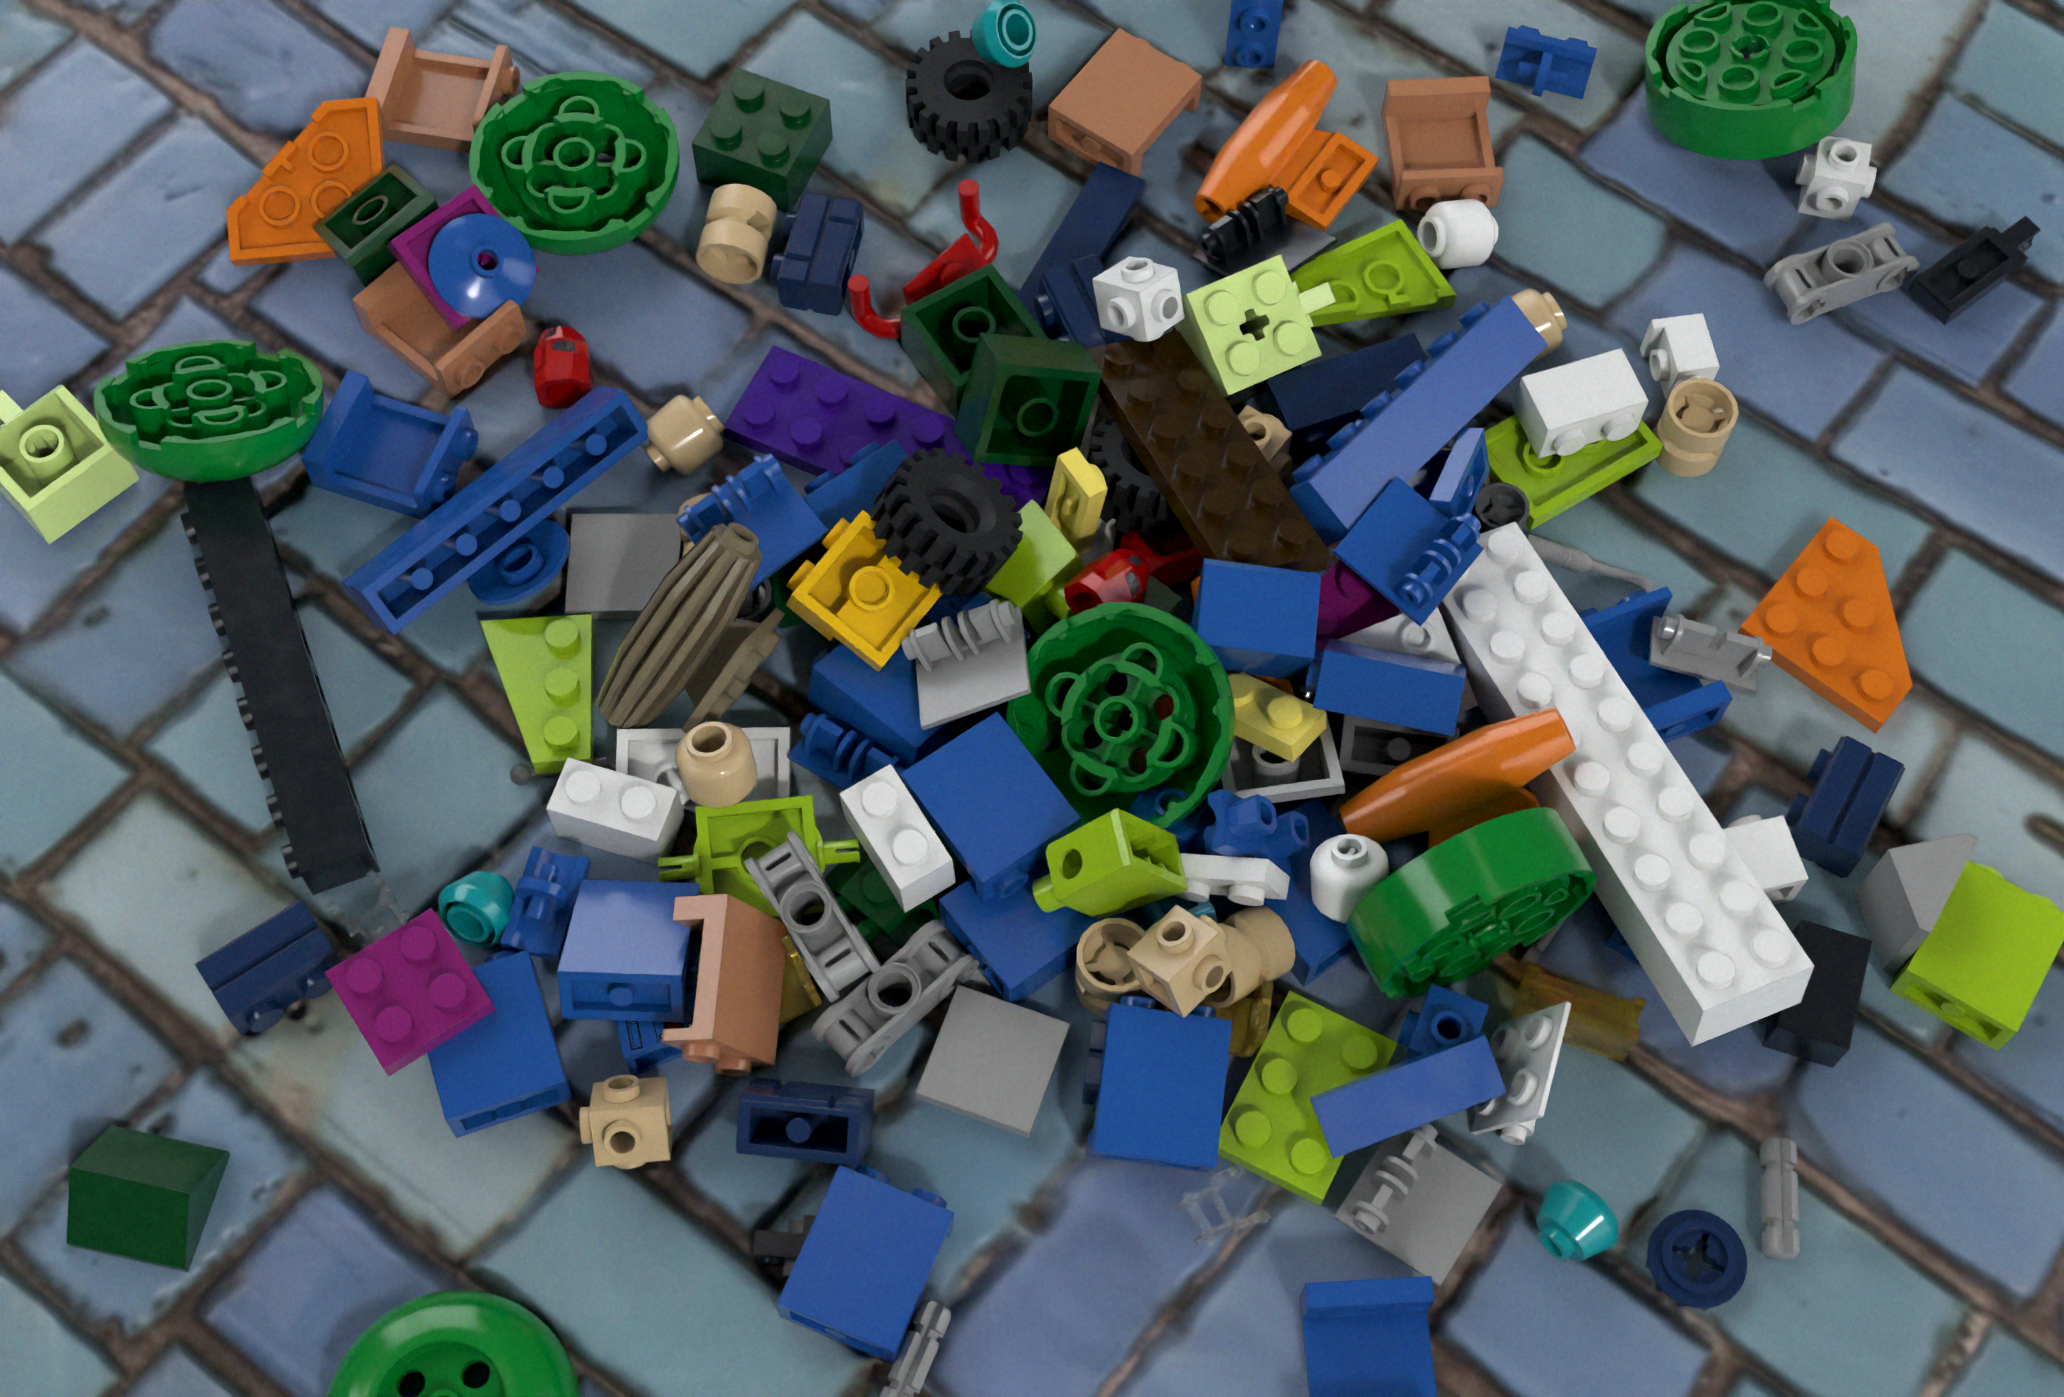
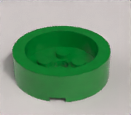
(1757, 108)
(1470, 902)

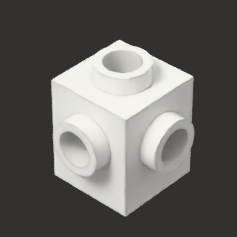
(1835, 178)
(1138, 298)

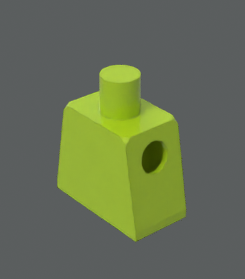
(1037, 572)
(1111, 867)

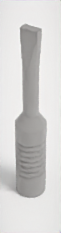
(1582, 562)

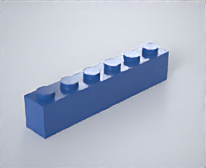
(1417, 418)
(496, 509)

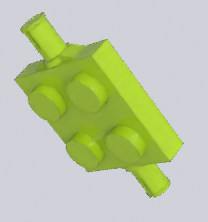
(751, 830)

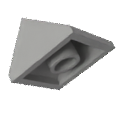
(1260, 772)
(1908, 894)

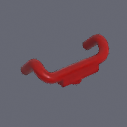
(951, 265)

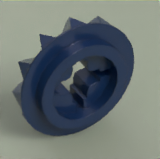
(1720, 1248)

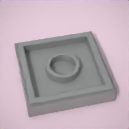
(619, 562)
(993, 1061)

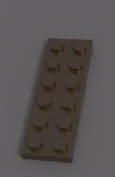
(1203, 456)

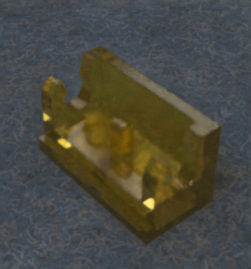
(1595, 1019)

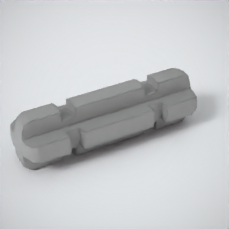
(1779, 1198)
(917, 1350)

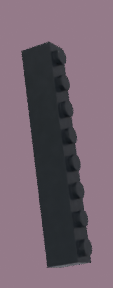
(280, 685)

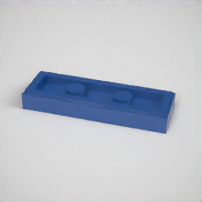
(1408, 1095)

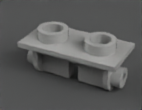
(1704, 654)

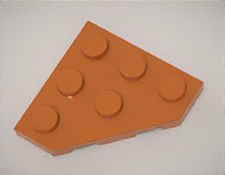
(306, 183)
(1837, 626)

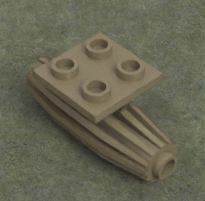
(692, 637)

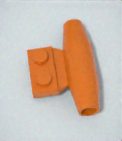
(1285, 150)
(1461, 781)

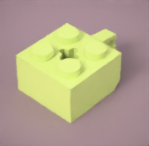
(1272, 314)
(57, 462)

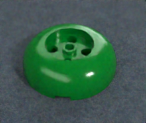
(572, 122)
(210, 409)
(1070, 681)
(455, 1333)

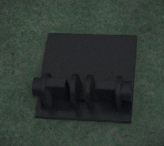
(1260, 233)

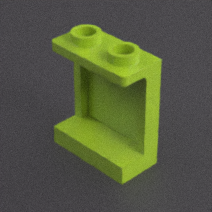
(1984, 956)

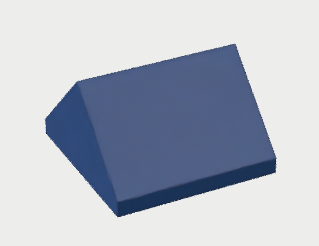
(1258, 617)

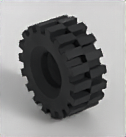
(960, 124)
(1130, 495)
(946, 521)

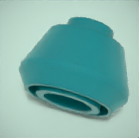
(1005, 33)
(477, 908)
(1575, 1222)

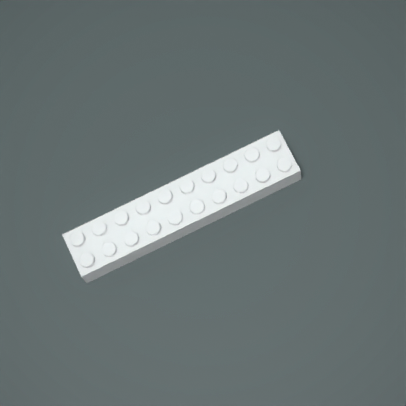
(1650, 839)

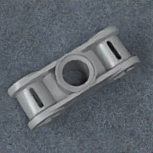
(1841, 273)
(833, 945)
(865, 1027)

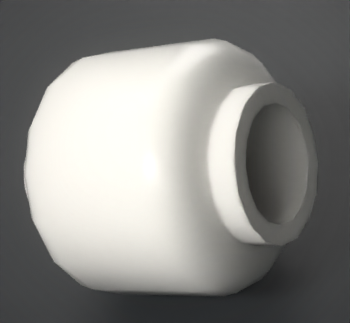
(1458, 233)
(1344, 873)

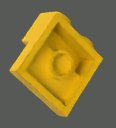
(860, 593)

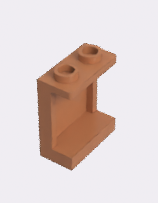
(435, 95)
(1122, 103)
(1439, 142)
(411, 328)
(736, 984)

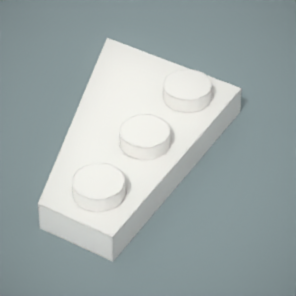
(652, 757)

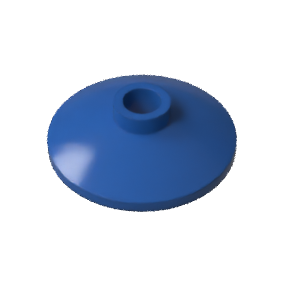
(463, 282)
(522, 566)

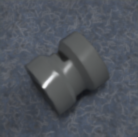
(1500, 505)

